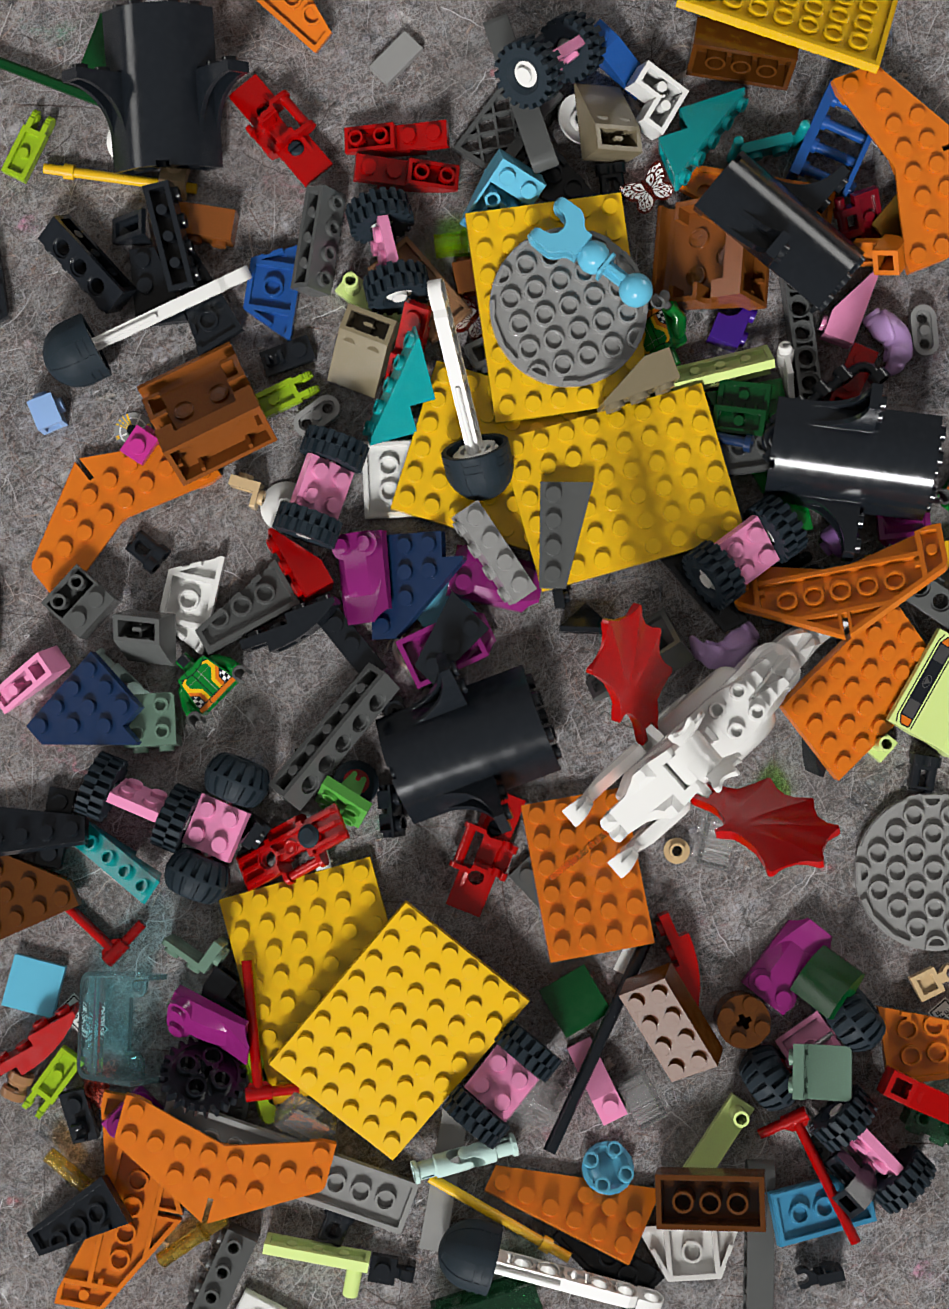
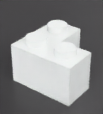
(660, 97)

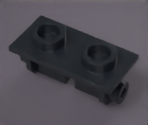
(394, 822)

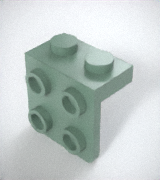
(155, 724)
(195, 959)
(820, 1072)

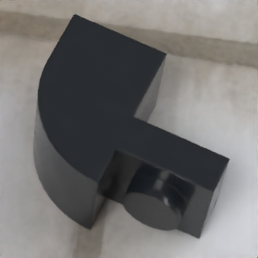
(255, 830)
(218, 988)
(858, 1183)

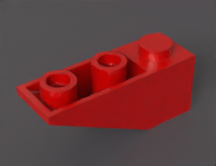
(304, 569)
(914, 1094)

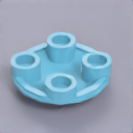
(607, 1167)

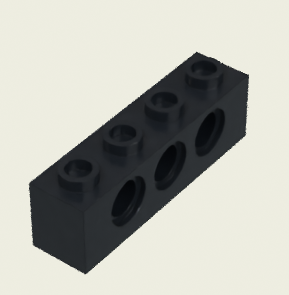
(77, 250)

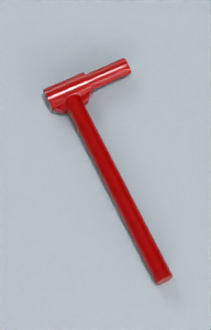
(113, 948)
(258, 1089)
(796, 1121)

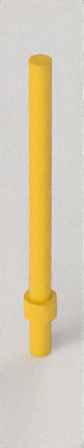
(70, 172)
(544, 1243)

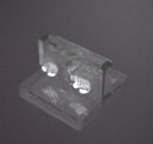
(539, 1107)

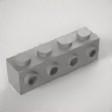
(493, 553)

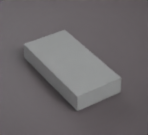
(396, 58)

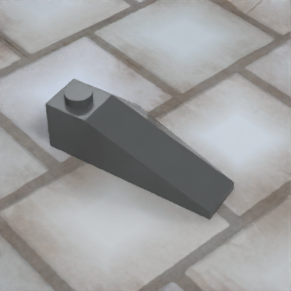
(672, 647)

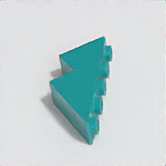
(700, 131)
(404, 388)
(121, 863)

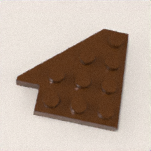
(31, 894)

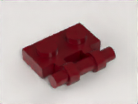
(864, 207)

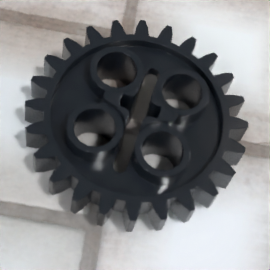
(180, 1081)

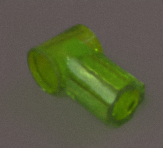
(452, 244)

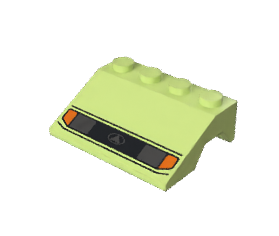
(924, 700)

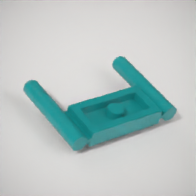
(774, 145)

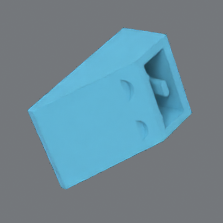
(505, 185)

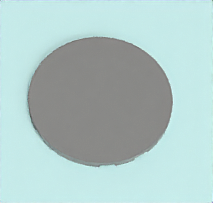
(562, 320)
(905, 871)

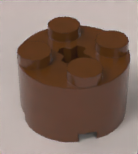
(756, 1022)

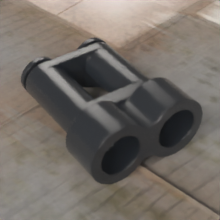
(608, 172)
(157, 554)
(927, 763)
(344, 1223)

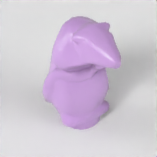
(894, 336)
(726, 652)

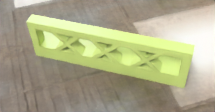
(731, 366)

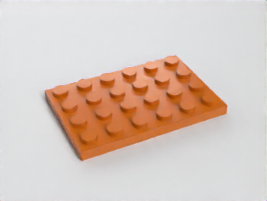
(851, 691)
(587, 905)

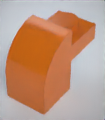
(883, 254)

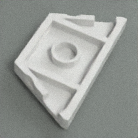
(192, 596)
(689, 1253)

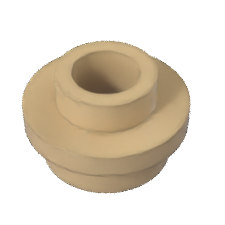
(670, 844)

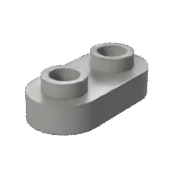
(923, 331)
(315, 413)

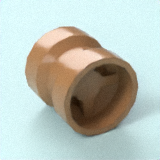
(16, 1085)

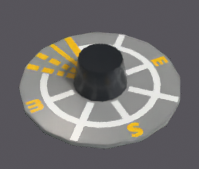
(126, 425)

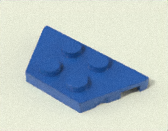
(270, 292)

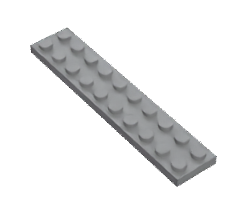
(351, 1186)

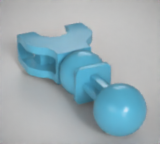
(592, 255)

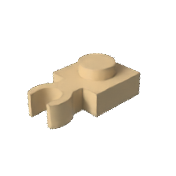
(928, 982)

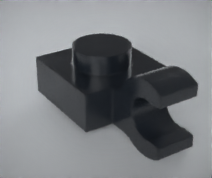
(385, 1269)
(824, 1274)

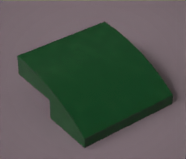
(742, 407)
(827, 981)
(574, 1001)

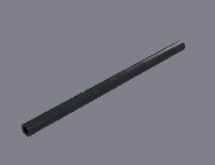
(594, 1053)

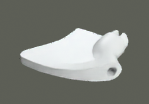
(784, 361)

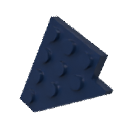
(416, 577)
(88, 709)

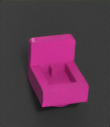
(140, 444)

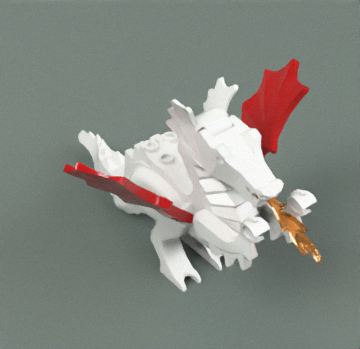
(696, 748)

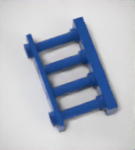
(812, 144)

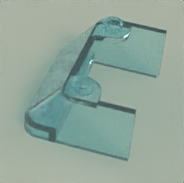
(106, 1027)

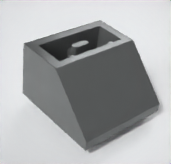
(81, 602)
(146, 636)

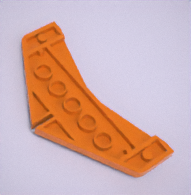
(913, 144)
(95, 508)
(854, 591)
(233, 1175)
(114, 1257)

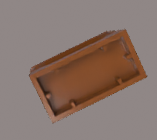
(704, 264)
(206, 414)

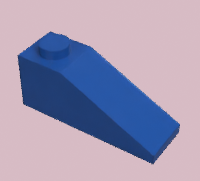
(618, 60)

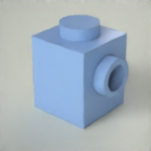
(47, 412)

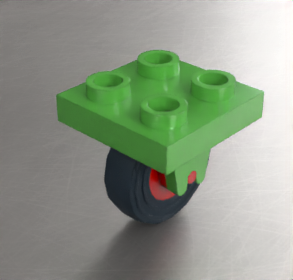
(352, 789)

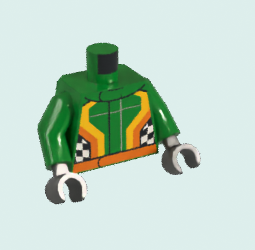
(664, 326)
(206, 683)

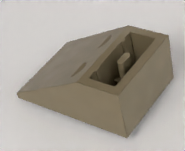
(606, 124)
(362, 350)
(652, 374)

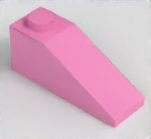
(845, 318)
(32, 677)
(600, 1086)

